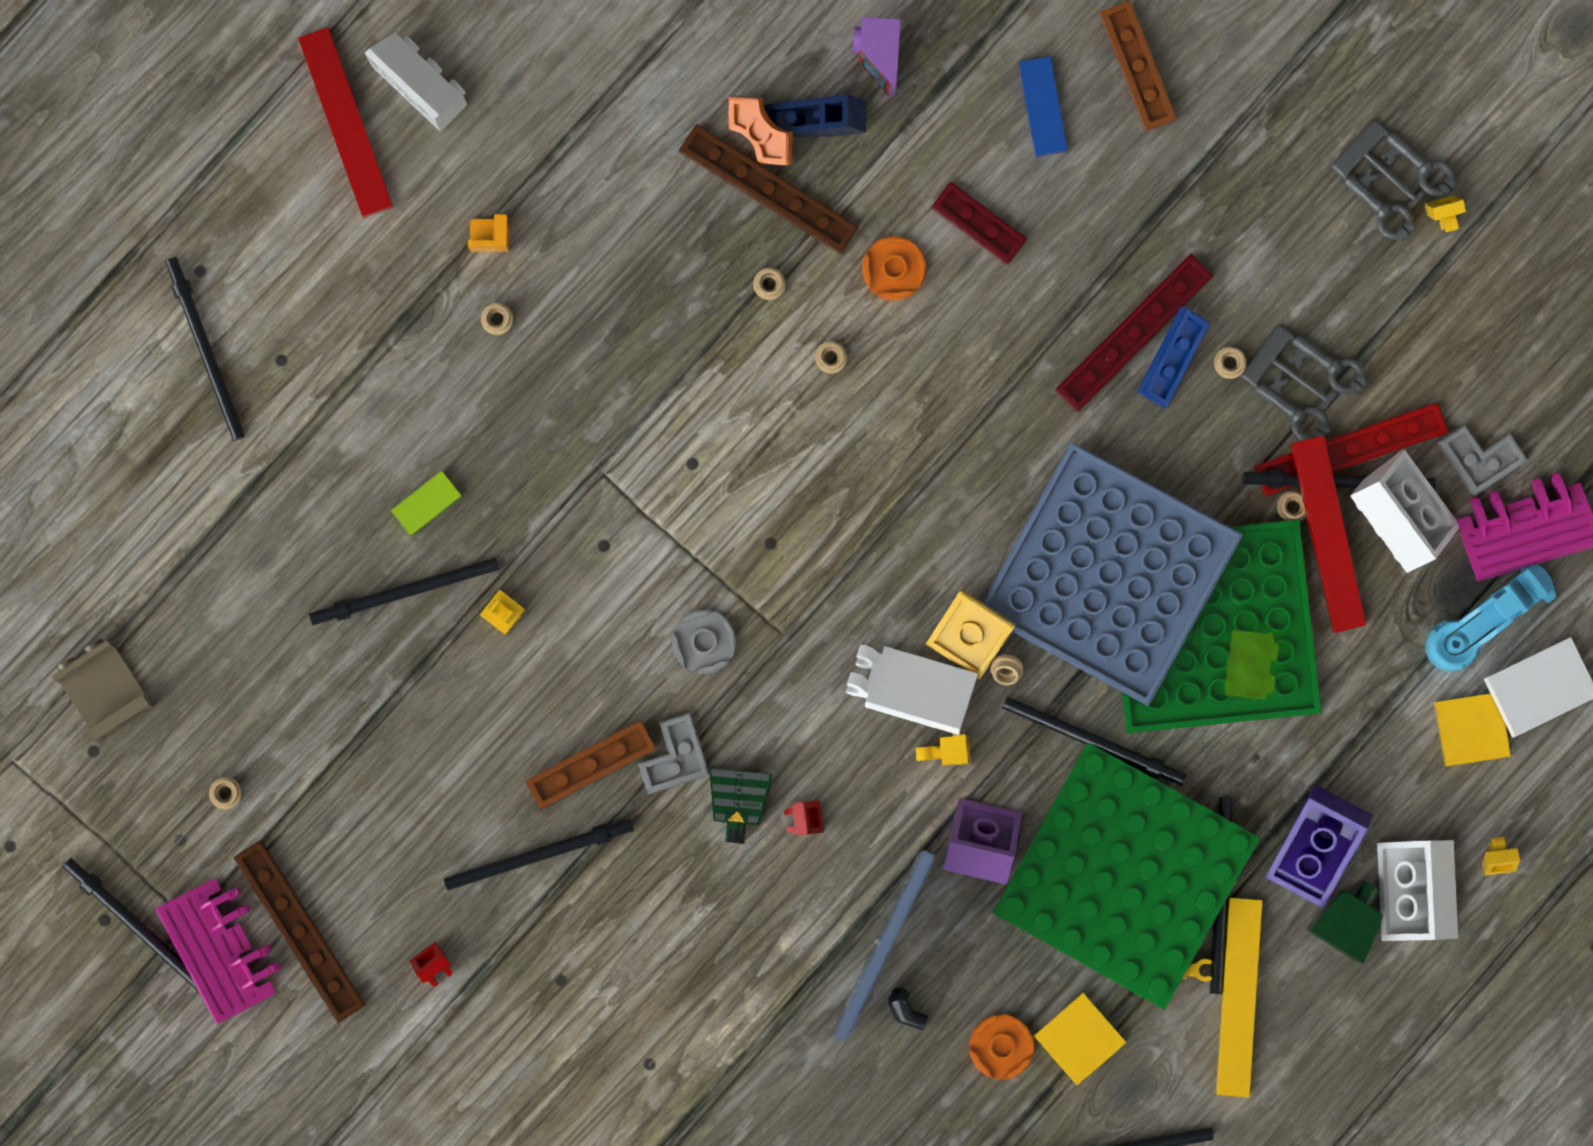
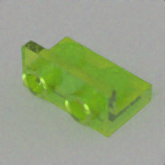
(1250, 665)

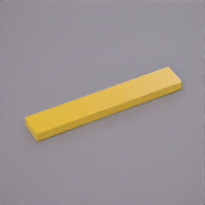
(1239, 997)

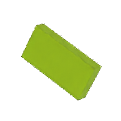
(426, 503)

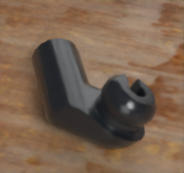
(902, 1010)

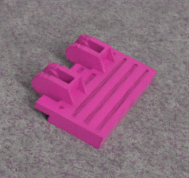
(1529, 533)
(214, 953)

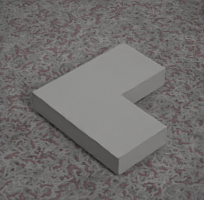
(1478, 467)
(684, 759)

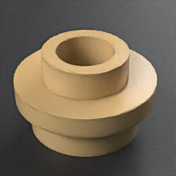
(776, 276)
(490, 311)
(833, 347)
(1234, 353)
(1282, 510)
(1006, 669)
(218, 785)

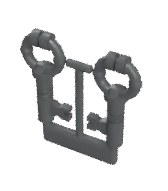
(1361, 147)
(1267, 355)

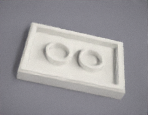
(1541, 687)

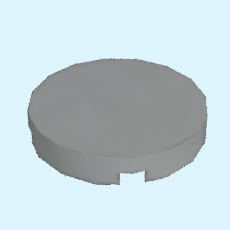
(703, 642)

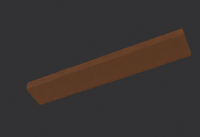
(768, 189)
(299, 931)

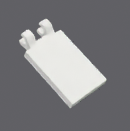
(913, 687)

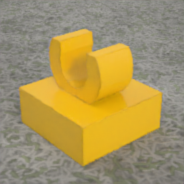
(1446, 211)
(502, 612)
(1500, 859)

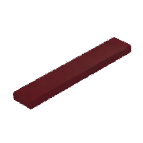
(1134, 333)

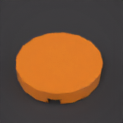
(894, 268)
(1001, 1046)

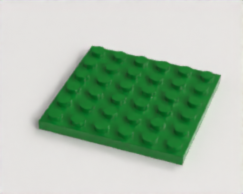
(1256, 593)
(1126, 876)

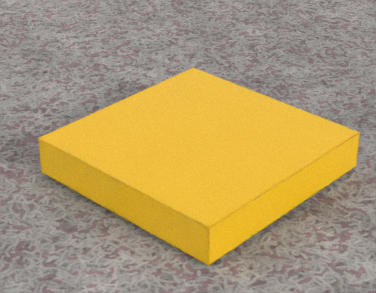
(970, 633)
(1471, 730)
(1079, 1039)

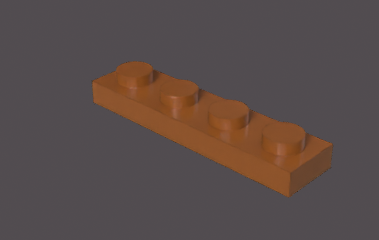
(1137, 66)
(590, 765)

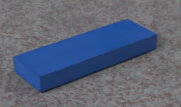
(1042, 106)
(1173, 357)

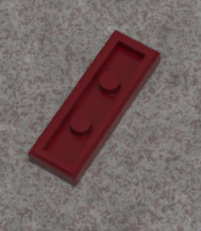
(979, 223)

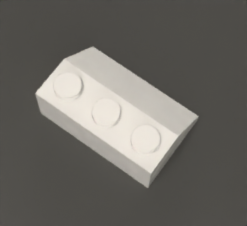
(417, 79)
(1405, 511)
(1417, 890)

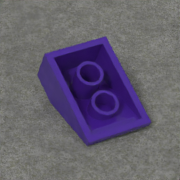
(1319, 846)

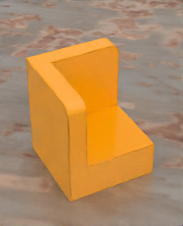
(489, 234)

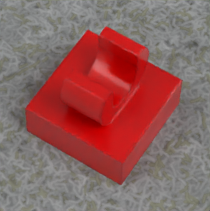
(806, 818)
(429, 963)

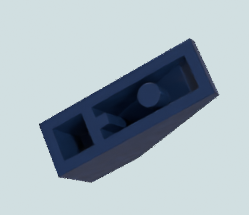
(820, 116)

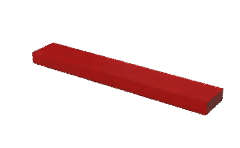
(345, 122)
(1370, 442)
(1328, 534)

